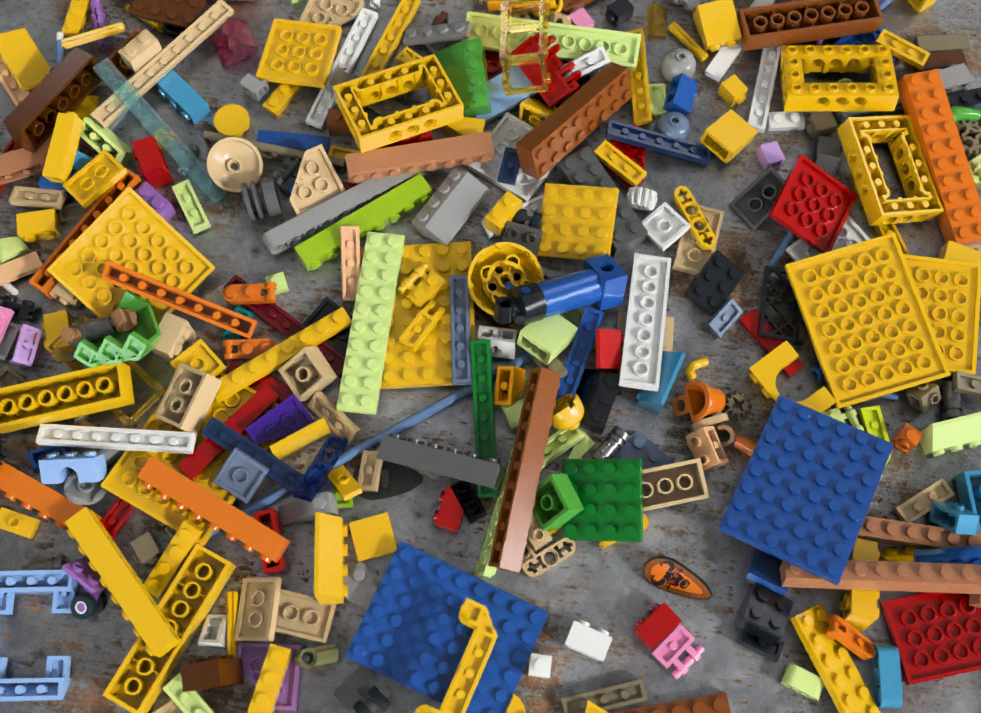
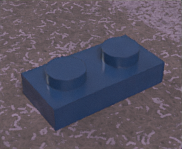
(509, 167)

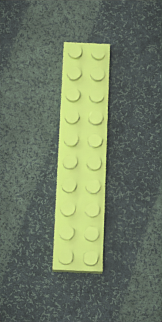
(574, 40)
(371, 324)

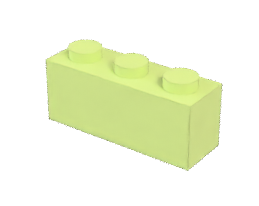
(105, 139)

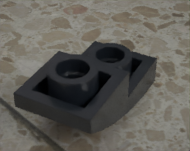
(469, 501)

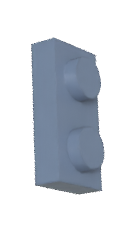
(724, 318)

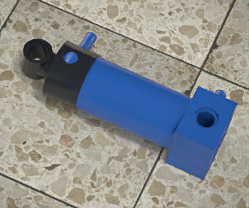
(598, 283)

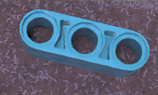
(887, 677)

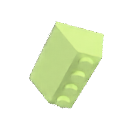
(952, 435)

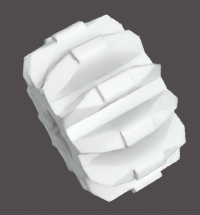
(641, 198)

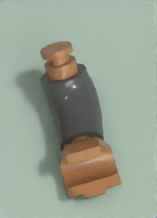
(92, 330)

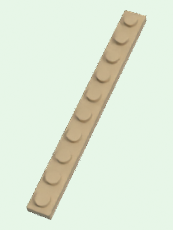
(166, 60)

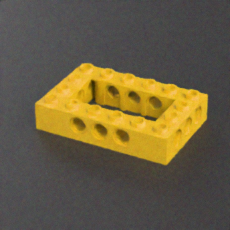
(423, 72)
(801, 96)
(898, 131)

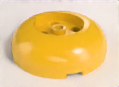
(512, 259)

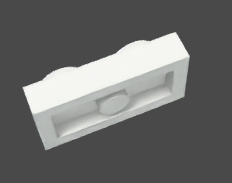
(785, 121)

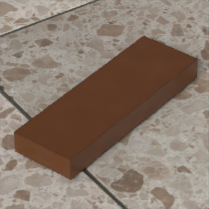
(942, 60)

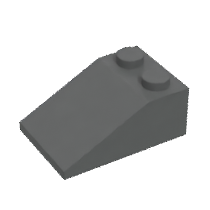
(758, 198)

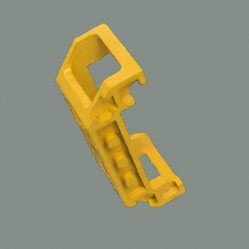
(472, 662)

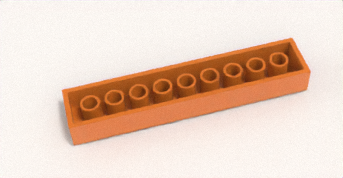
(932, 118)

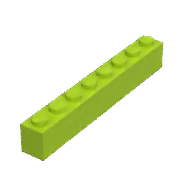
(369, 218)

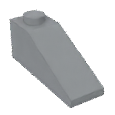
(302, 511)

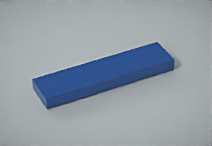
(293, 140)

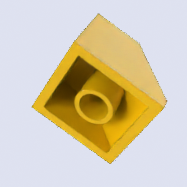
(534, 111)

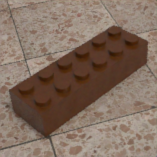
(60, 92)

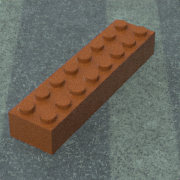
(806, 21)
(574, 120)

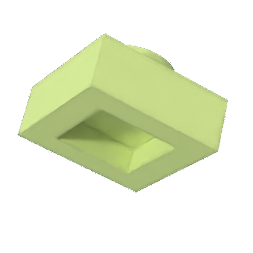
(280, 280)

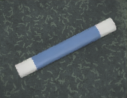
(59, 49)

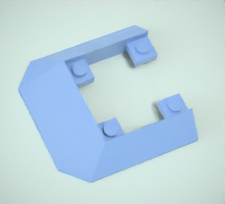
(57, 667)

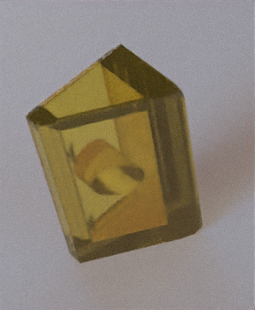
(656, 21)

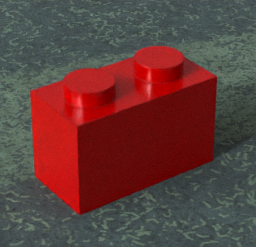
(656, 625)

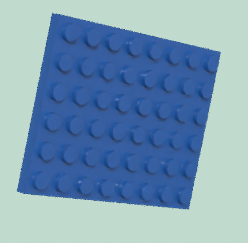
(807, 489)
(418, 637)

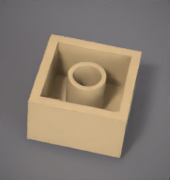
(174, 338)
(307, 373)

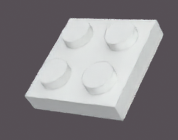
(665, 226)

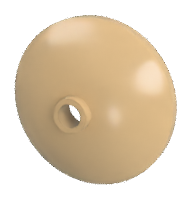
(238, 152)

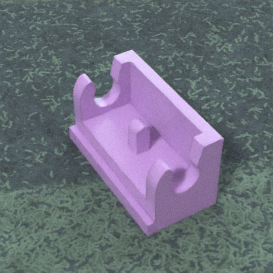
(26, 346)

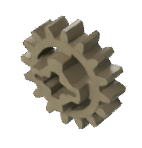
(970, 136)

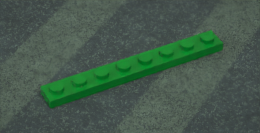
(483, 406)

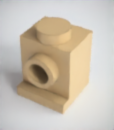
(64, 296)

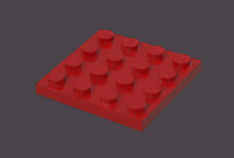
(813, 205)

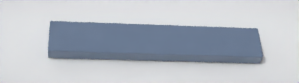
(460, 331)

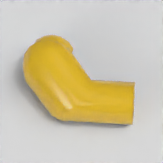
(690, 373)

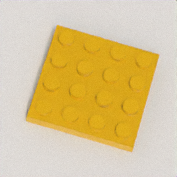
(299, 53)
(577, 221)

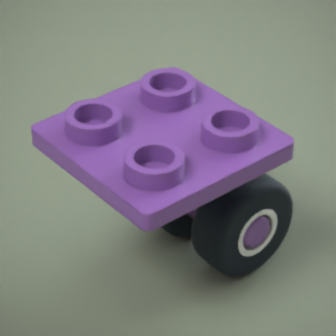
(93, 599)

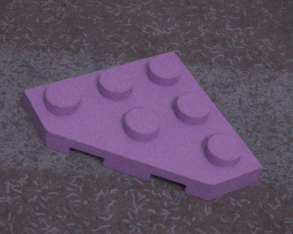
(253, 658)

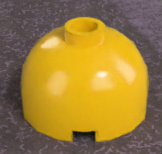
(567, 412)

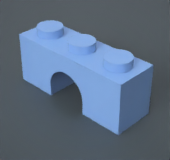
(88, 466)

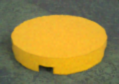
(232, 120)

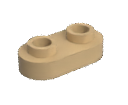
(715, 419)

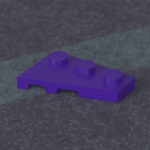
(280, 421)

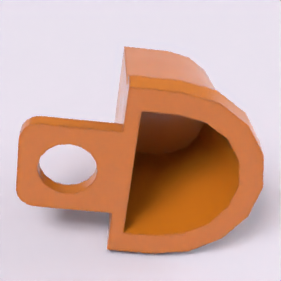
(699, 400)

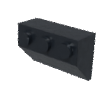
(597, 393)

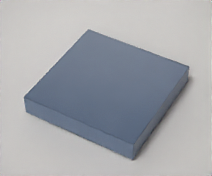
(241, 475)

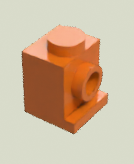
(906, 438)

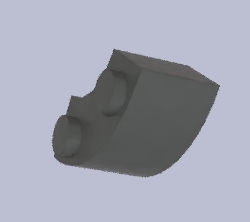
(827, 154)

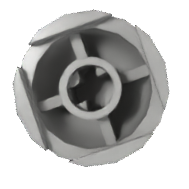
(677, 62)

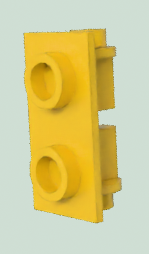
(898, 555)

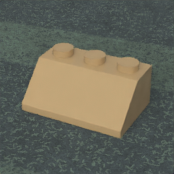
(188, 398)

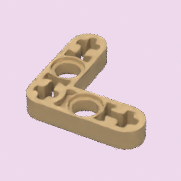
(531, 558)

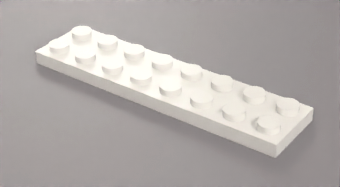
(645, 323)

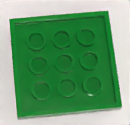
(610, 499)

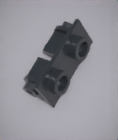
(25, 308)

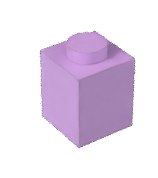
(770, 155)

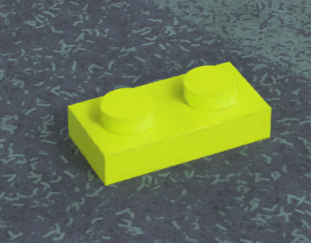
(873, 421)

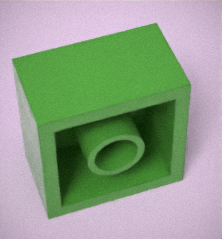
(556, 502)

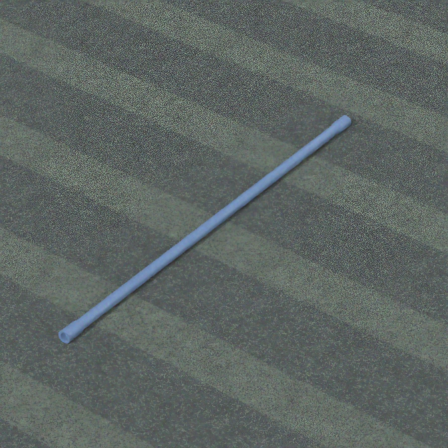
(375, 440)

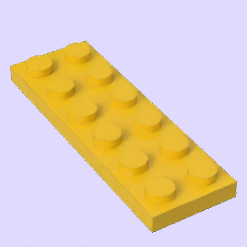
(833, 663)

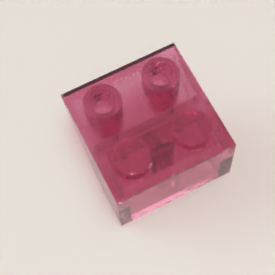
(234, 42)

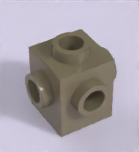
(924, 396)

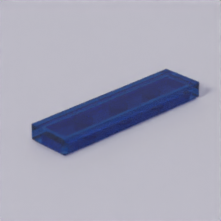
(320, 468)

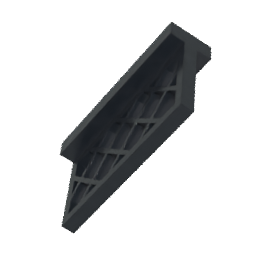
(798, 329)

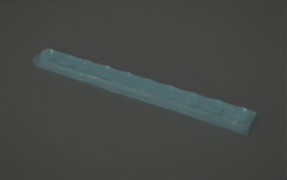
(160, 130)

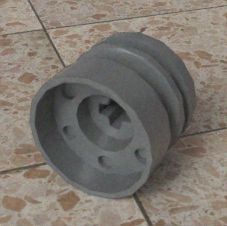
(261, 198)

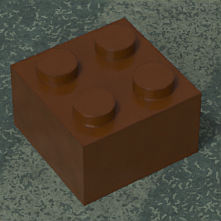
(212, 673)

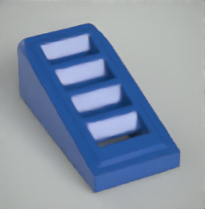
(40, 452)

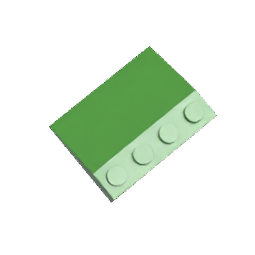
(468, 74)

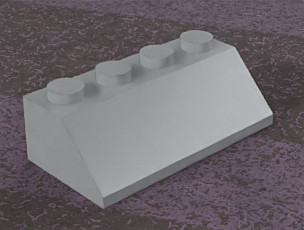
(450, 206)

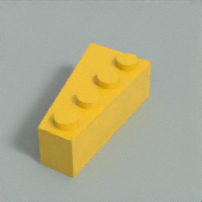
(861, 605)

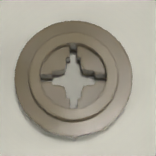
(736, 413)

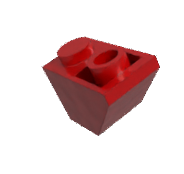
(450, 514)

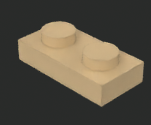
(370, 471)

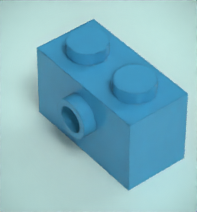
(954, 518)

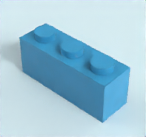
(183, 97)

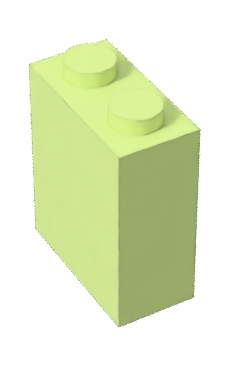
(547, 337)

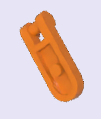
(250, 293)
(247, 347)
(850, 637)

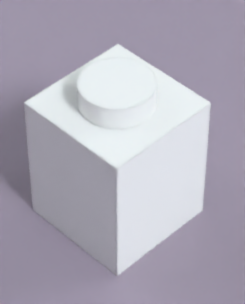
(539, 666)

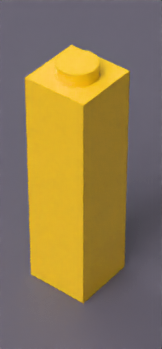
(63, 147)

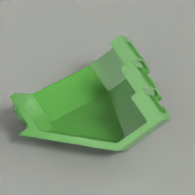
(123, 346)

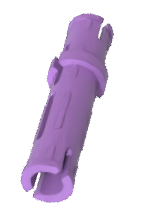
(98, 17)

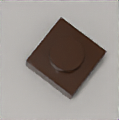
(441, 19)

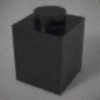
(619, 12)

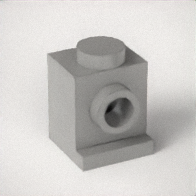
(254, 87)

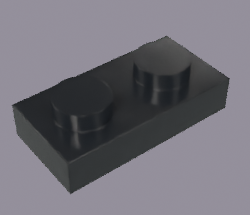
(761, 647)

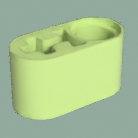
(802, 681)

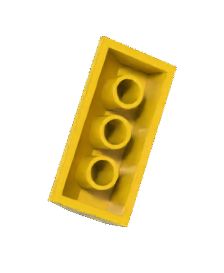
(329, 559)

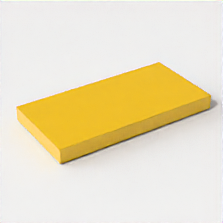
(23, 58)

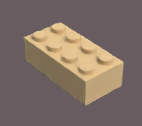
(673, 484)

